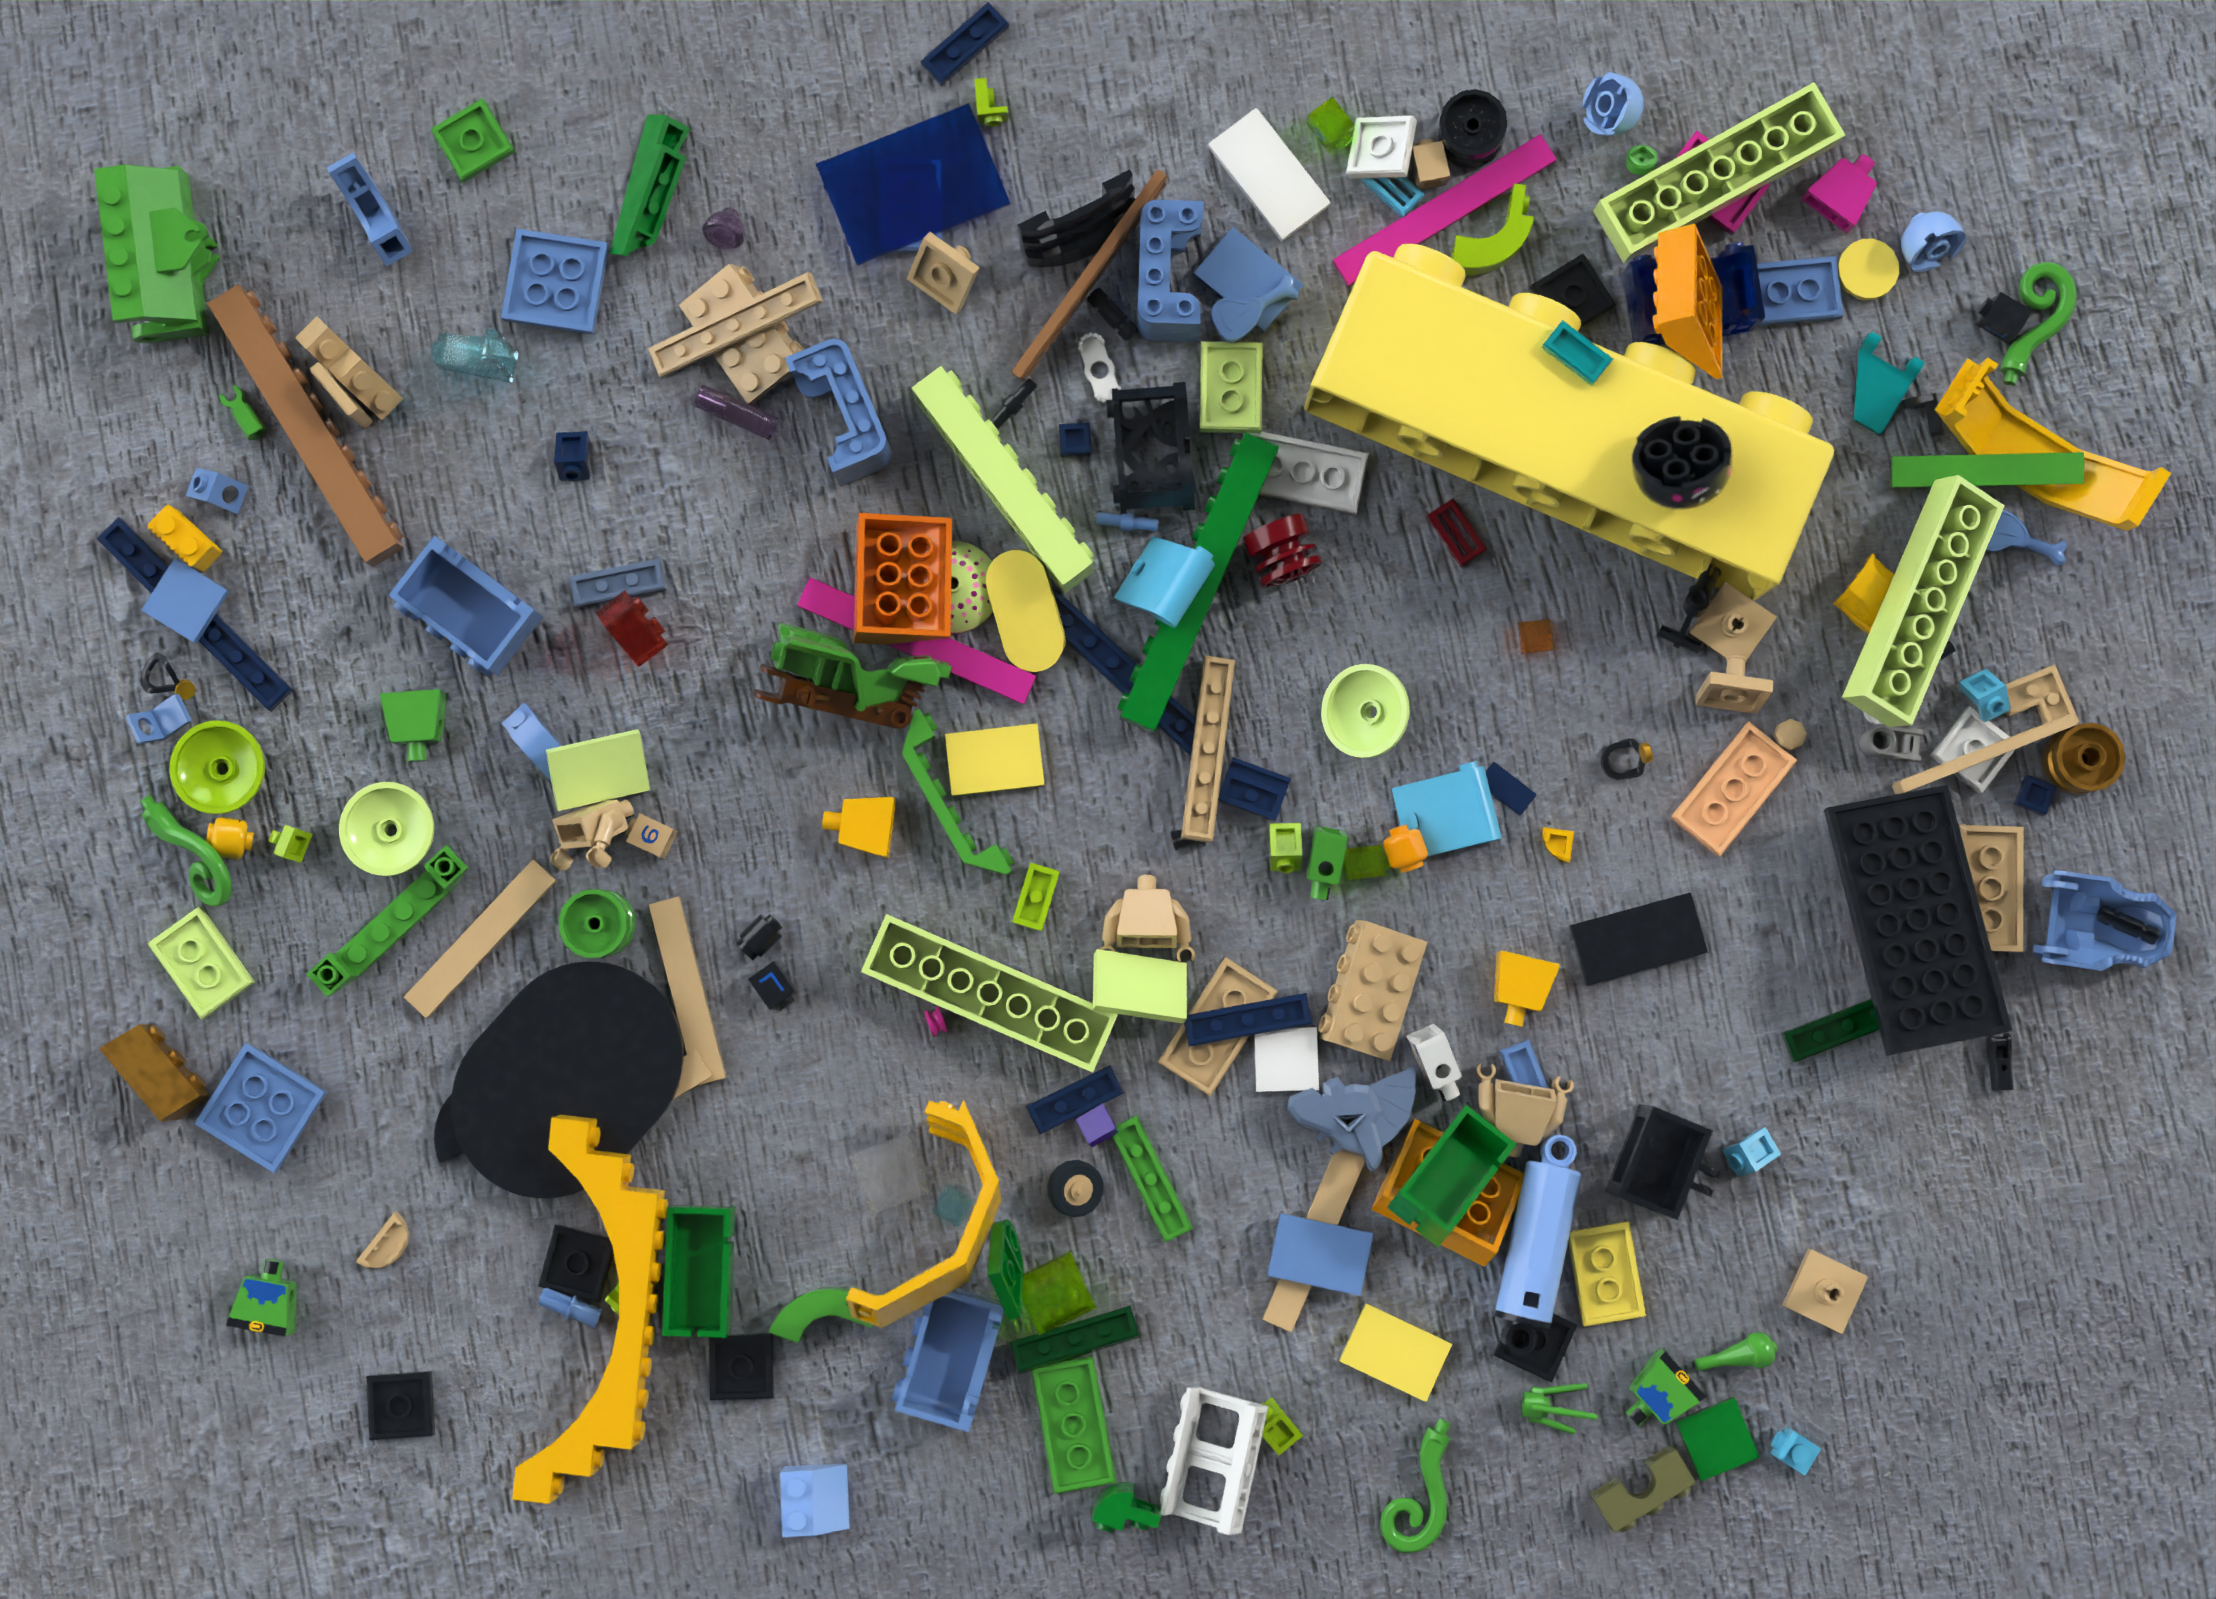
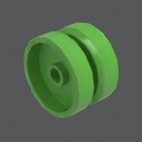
(615, 918)

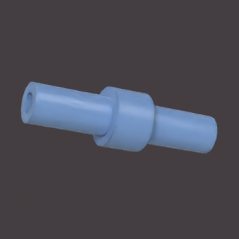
(1126, 521)

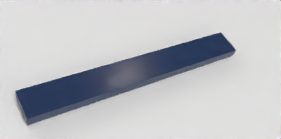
(218, 636)
(1118, 668)

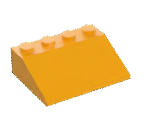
(1688, 299)
(1484, 1223)

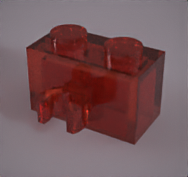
(632, 628)

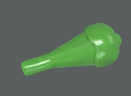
(1755, 1351)

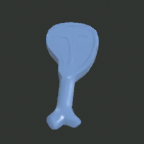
(1238, 318)
(2013, 533)

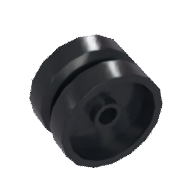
(1476, 110)

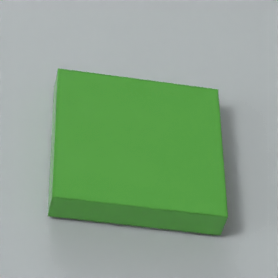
(472, 140)

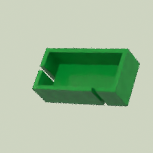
(1452, 1176)
(698, 1271)

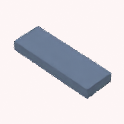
(608, 583)

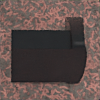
(1930, 402)

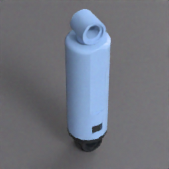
(1538, 1244)

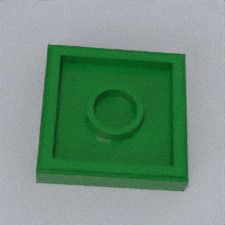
(1717, 1438)

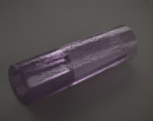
(735, 412)

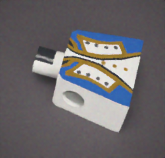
(1431, 1050)

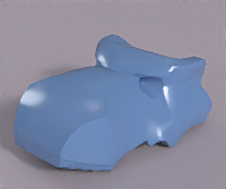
(2083, 942)

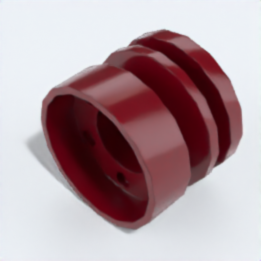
(1282, 550)

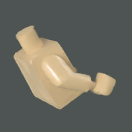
(590, 827)
(1147, 920)
(1522, 1110)

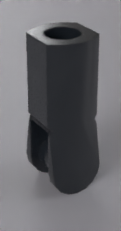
(2000, 1068)

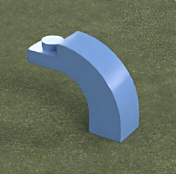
(371, 209)

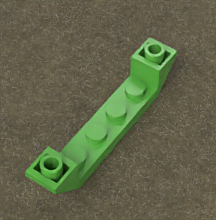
(918, 735)
(391, 924)

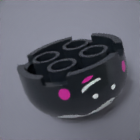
(1682, 462)

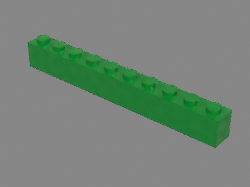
(1219, 536)

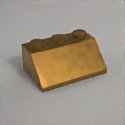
(156, 1072)

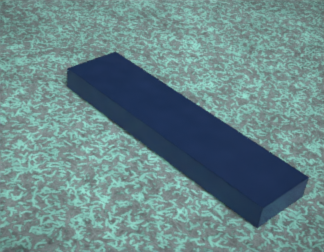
(1247, 1019)

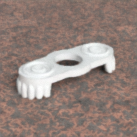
(1094, 351)

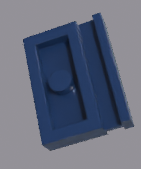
(1254, 789)

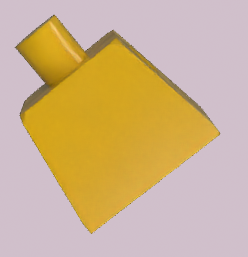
(864, 824)
(1522, 984)

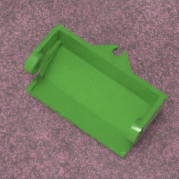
(154, 251)

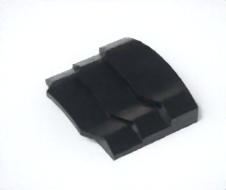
(1078, 232)

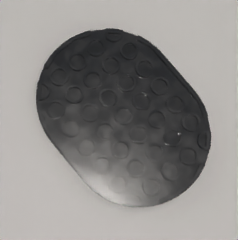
(569, 1045)

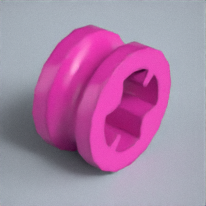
(936, 1021)

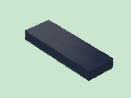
(964, 44)
(1075, 1099)

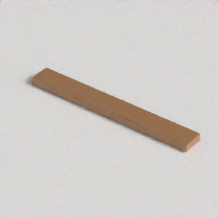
(1089, 277)

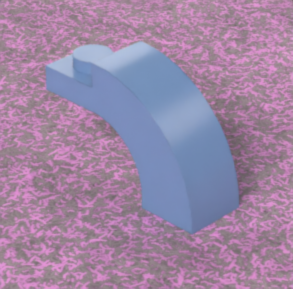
(531, 736)

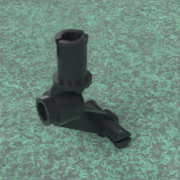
(1694, 606)

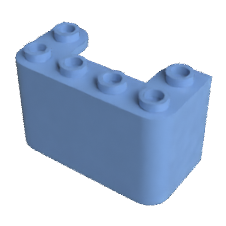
(1163, 229)
(829, 369)
(464, 607)
(949, 1359)

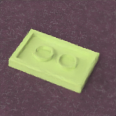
(1231, 387)
(597, 770)
(201, 963)
(1140, 986)

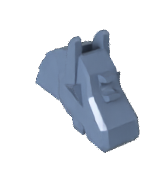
(1376, 1109)

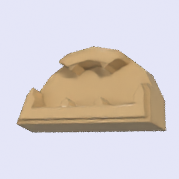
(387, 1244)

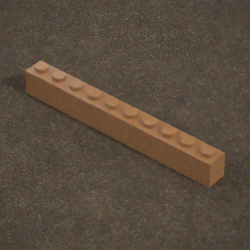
(306, 425)

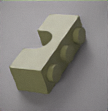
(1667, 1479)

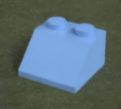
(814, 1499)

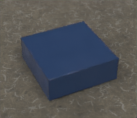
(1075, 439)
(2035, 795)

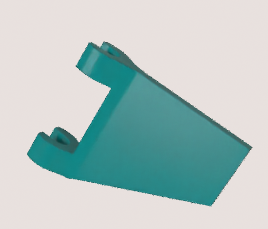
(1879, 385)

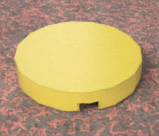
(1868, 269)

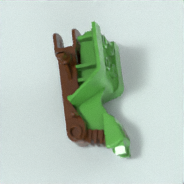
(836, 683)

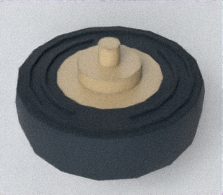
(1075, 1188)

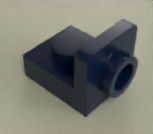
(572, 456)

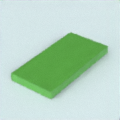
(1073, 1425)

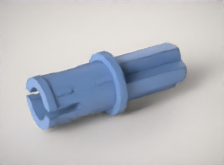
(570, 1307)

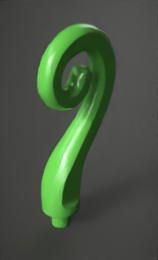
(2019, 352)
(168, 829)
(1431, 1454)

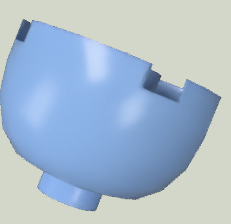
(1612, 104)
(1931, 238)

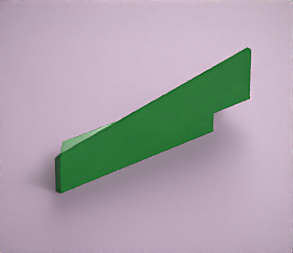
(650, 184)

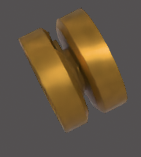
(2102, 755)

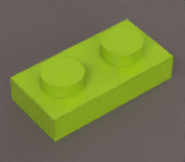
(1036, 896)

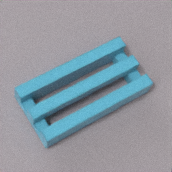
(1389, 200)

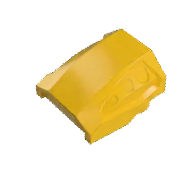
(1865, 594)

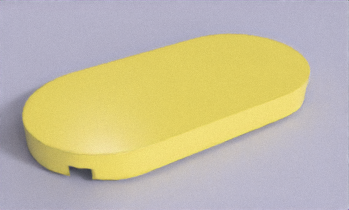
(1025, 610)

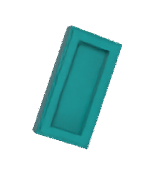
(1577, 353)

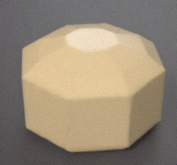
(1790, 734)

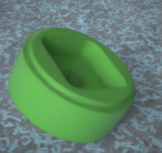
(1641, 160)

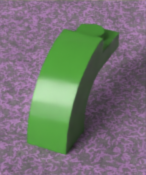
(810, 1306)

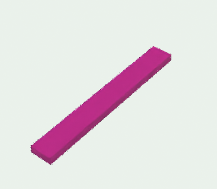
(1450, 206)
(965, 661)

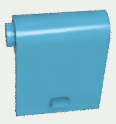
(1166, 579)
(1450, 809)

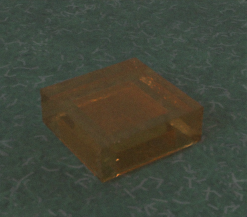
(1535, 636)

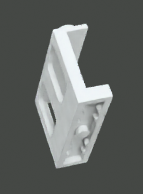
(1234, 1463)

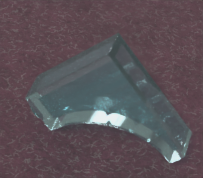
(479, 356)

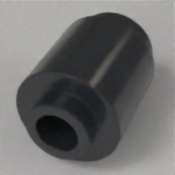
(759, 936)

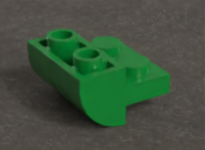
(1118, 1504)

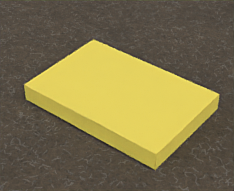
(994, 759)
(1605, 1274)
(1395, 1352)

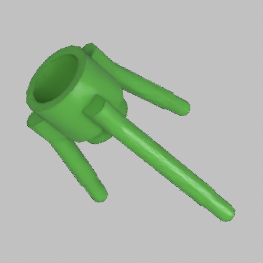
(1536, 1405)

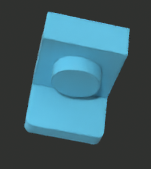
(1987, 693)
(1751, 1153)
(1794, 1450)

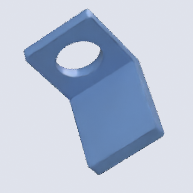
(209, 485)
(163, 720)

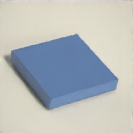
(185, 600)

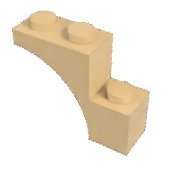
(349, 368)

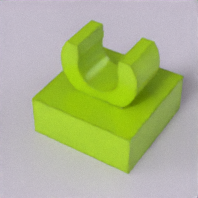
(291, 843)

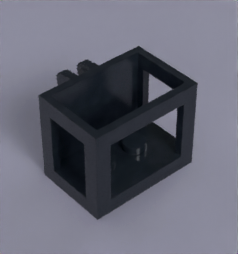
(1661, 1162)

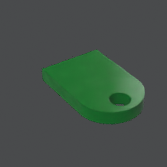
(1006, 1267)

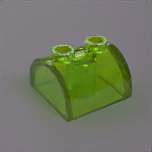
(1056, 1293)

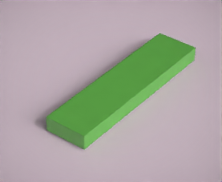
(1151, 1179)

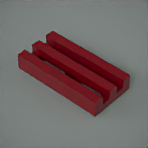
(1470, 555)

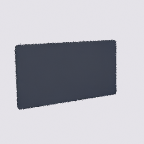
(1509, 789)

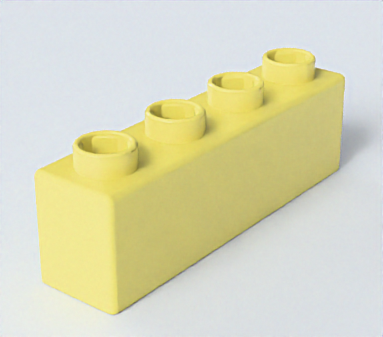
(1481, 399)

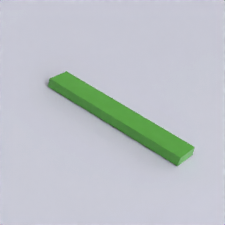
(1989, 469)

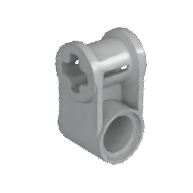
(1898, 743)

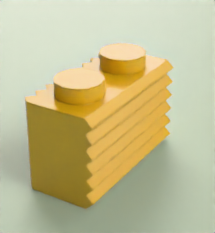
(184, 538)

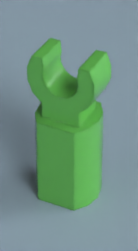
(244, 414)

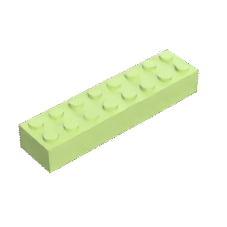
(1719, 171)
(1002, 479)
(1923, 601)
(989, 993)

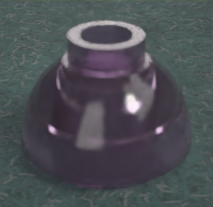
(724, 229)

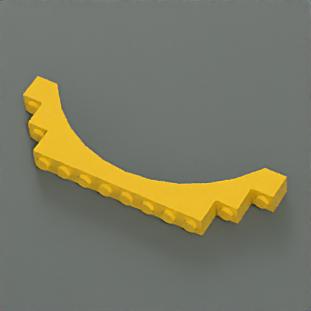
(634, 1228)

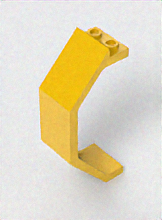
(1990, 425)
(958, 1269)

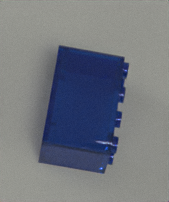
(1740, 293)

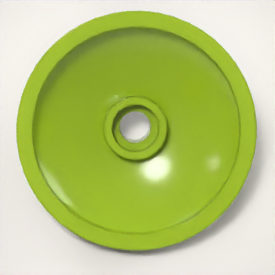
(198, 761)

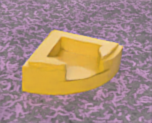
(1558, 843)

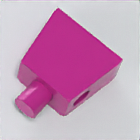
(1843, 192)

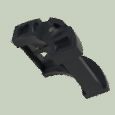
(1175, 412)

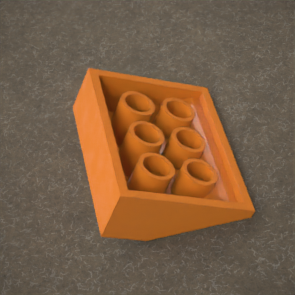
(902, 578)

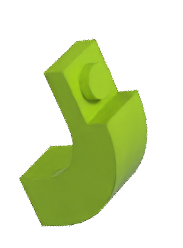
(1488, 254)

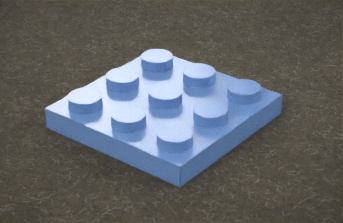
(555, 281)
(261, 1107)

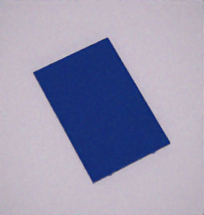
(913, 184)

